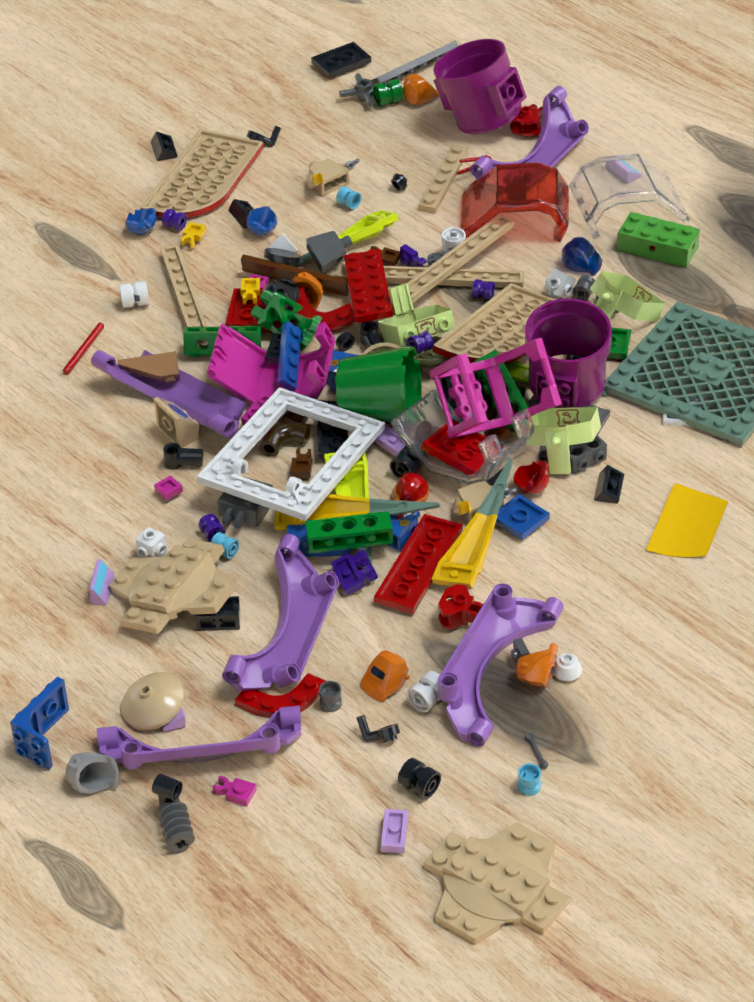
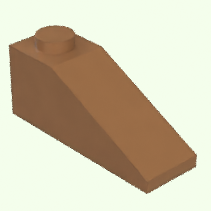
(156, 366)

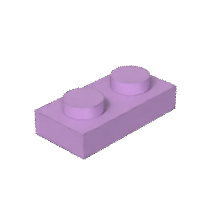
(390, 441)
(394, 831)

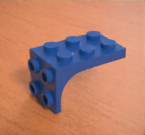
(36, 720)

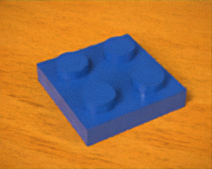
(521, 517)

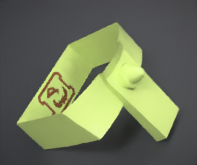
(627, 297)
(412, 321)
(561, 428)

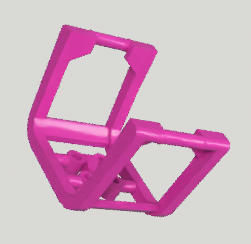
(473, 399)

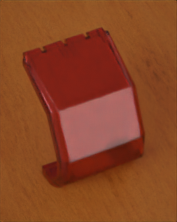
(516, 189)

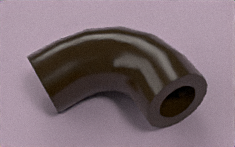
(284, 434)

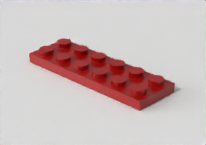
(368, 286)
(416, 564)

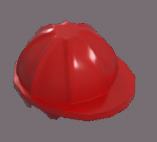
(532, 477)

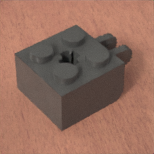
(241, 510)

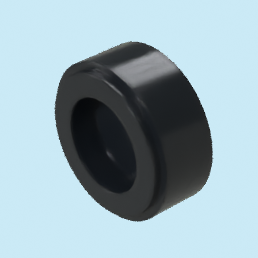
(345, 341)

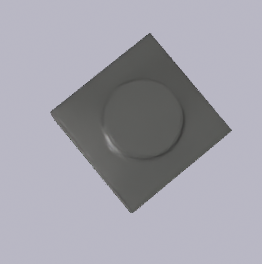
(519, 649)

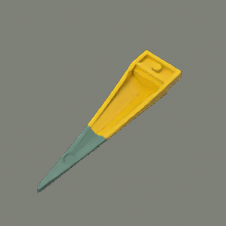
(341, 506)
(467, 554)

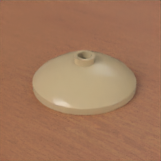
(153, 701)

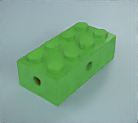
(658, 239)

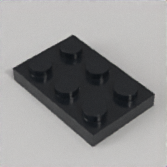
(341, 59)

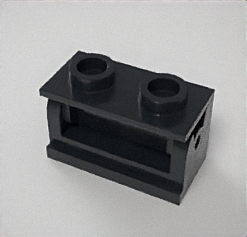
(225, 619)

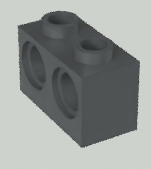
(587, 454)

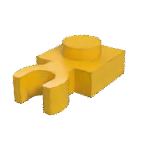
(192, 233)
(250, 289)

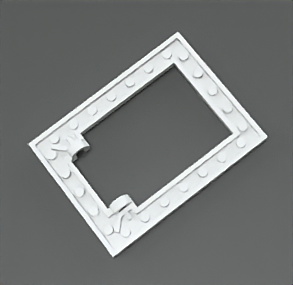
(299, 498)

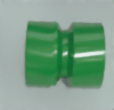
(390, 92)

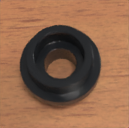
(399, 181)

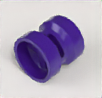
(174, 219)
(483, 289)
(421, 343)
(210, 526)

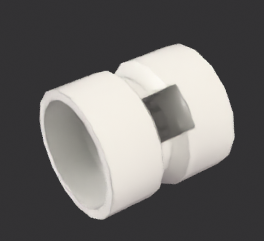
(451, 238)
(134, 294)
(424, 693)

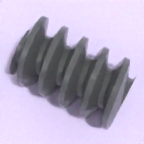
(176, 826)

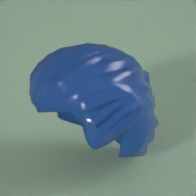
(261, 220)
(141, 221)

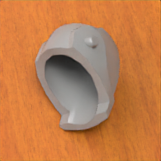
(92, 772)

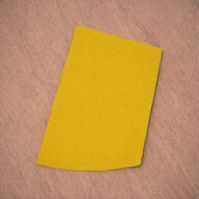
(687, 523)

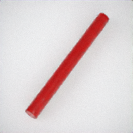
(83, 348)

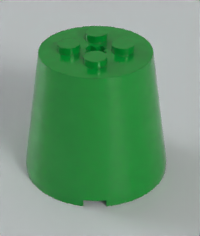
(379, 383)

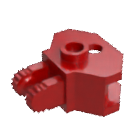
(529, 120)
(459, 609)

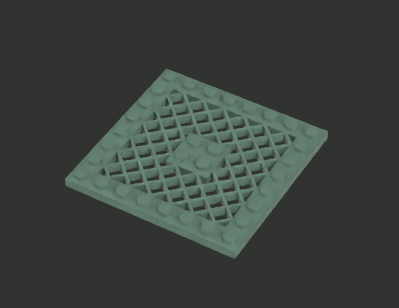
(702, 372)

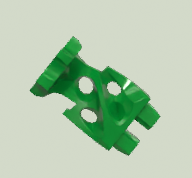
(276, 312)

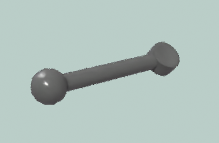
(530, 738)

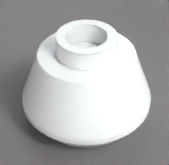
(567, 667)

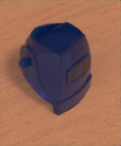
(581, 256)

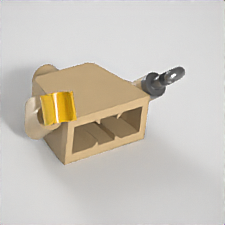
(329, 175)
(472, 496)

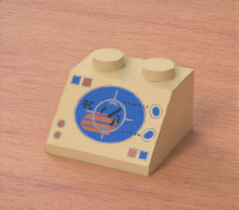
(175, 423)

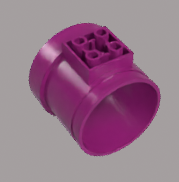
(479, 86)
(571, 329)

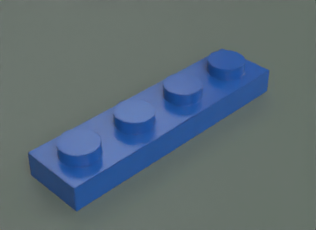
(289, 356)

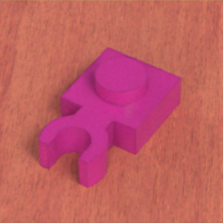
(237, 791)

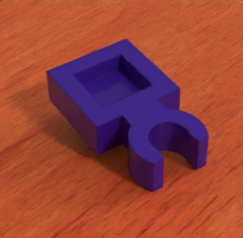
(410, 257)

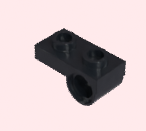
(273, 351)

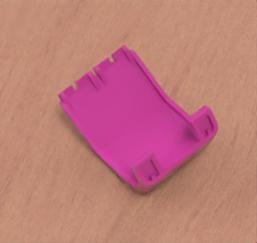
(242, 368)

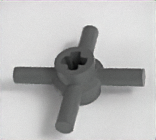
(363, 90)

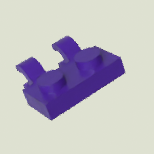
(348, 574)

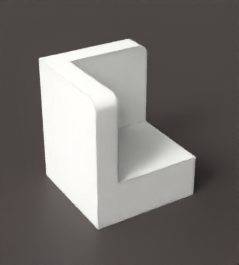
(285, 243)

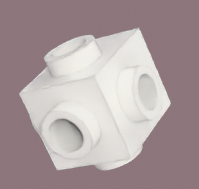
(559, 284)
(151, 543)

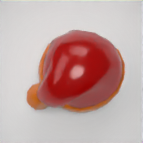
(411, 488)

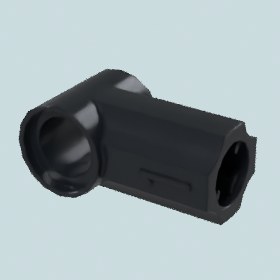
(369, 334)
(176, 456)
(167, 789)

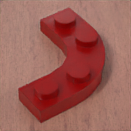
(334, 319)
(265, 705)

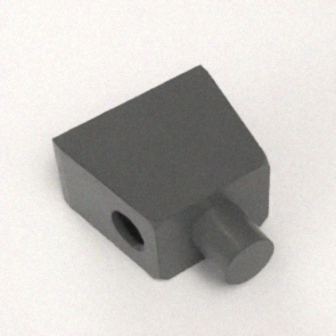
(327, 250)

